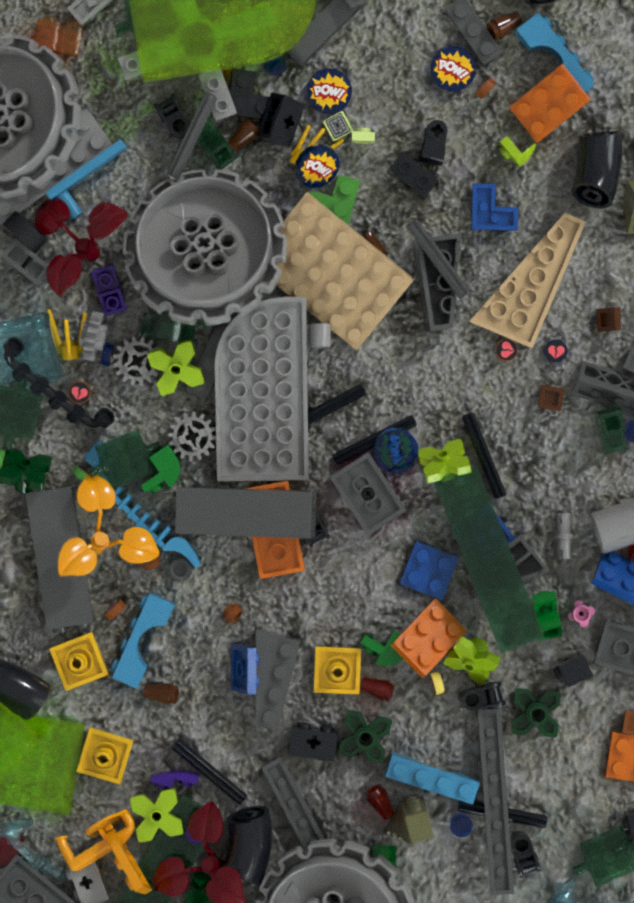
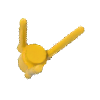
(295, 153)
(68, 348)

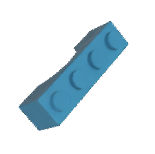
(538, 35)
(154, 613)
(431, 778)

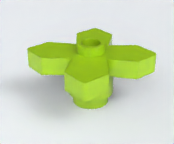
(185, 372)
(445, 461)
(473, 658)
(146, 807)

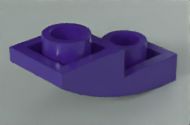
(109, 290)
(166, 778)

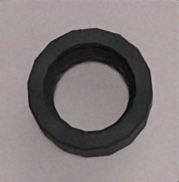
(25, 232)

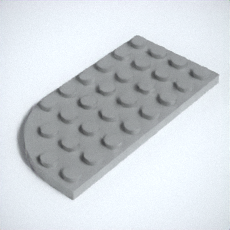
(263, 394)

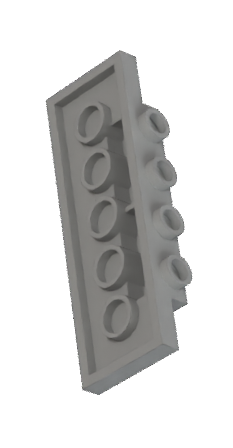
(89, 143)

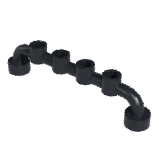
(21, 371)

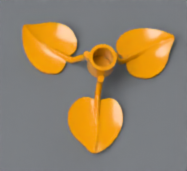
(81, 559)

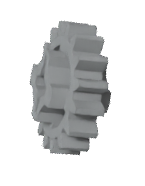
(93, 336)
(124, 369)
(187, 421)

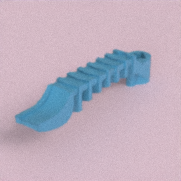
(176, 543)

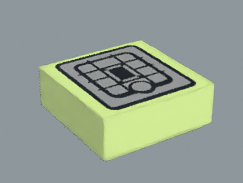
(337, 126)

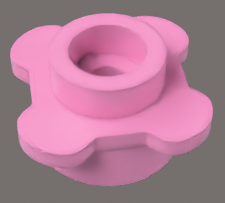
(587, 612)

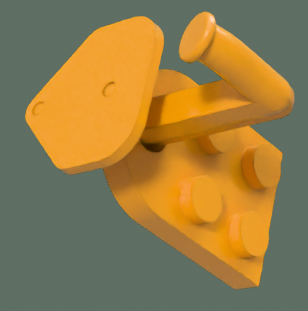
(111, 841)

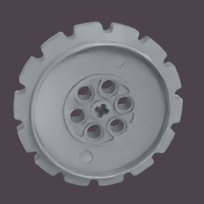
(47, 111)
(207, 291)
(333, 869)

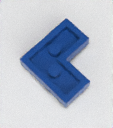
(486, 215)

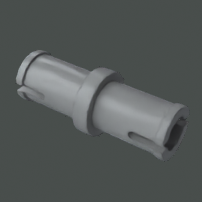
(563, 536)

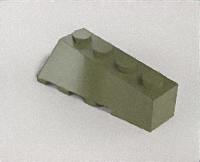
(411, 821)

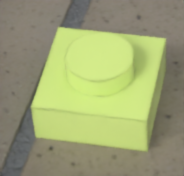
(363, 136)

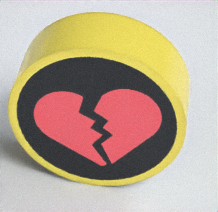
(436, 683)

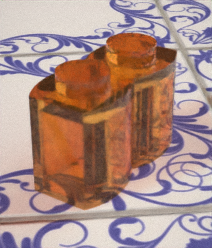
(60, 38)

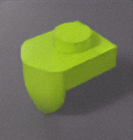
(509, 150)

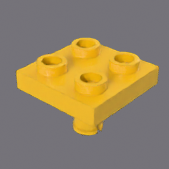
(79, 661)
(337, 670)
(105, 755)

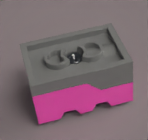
(367, 493)

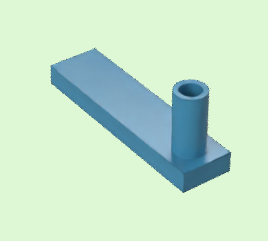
(61, 189)

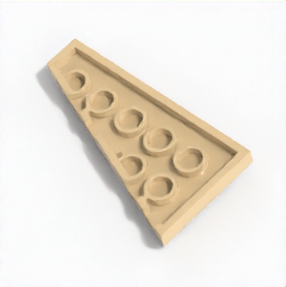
(526, 295)

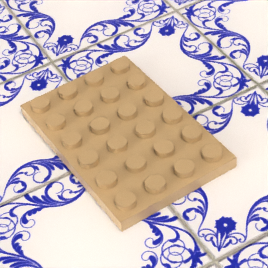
(338, 272)

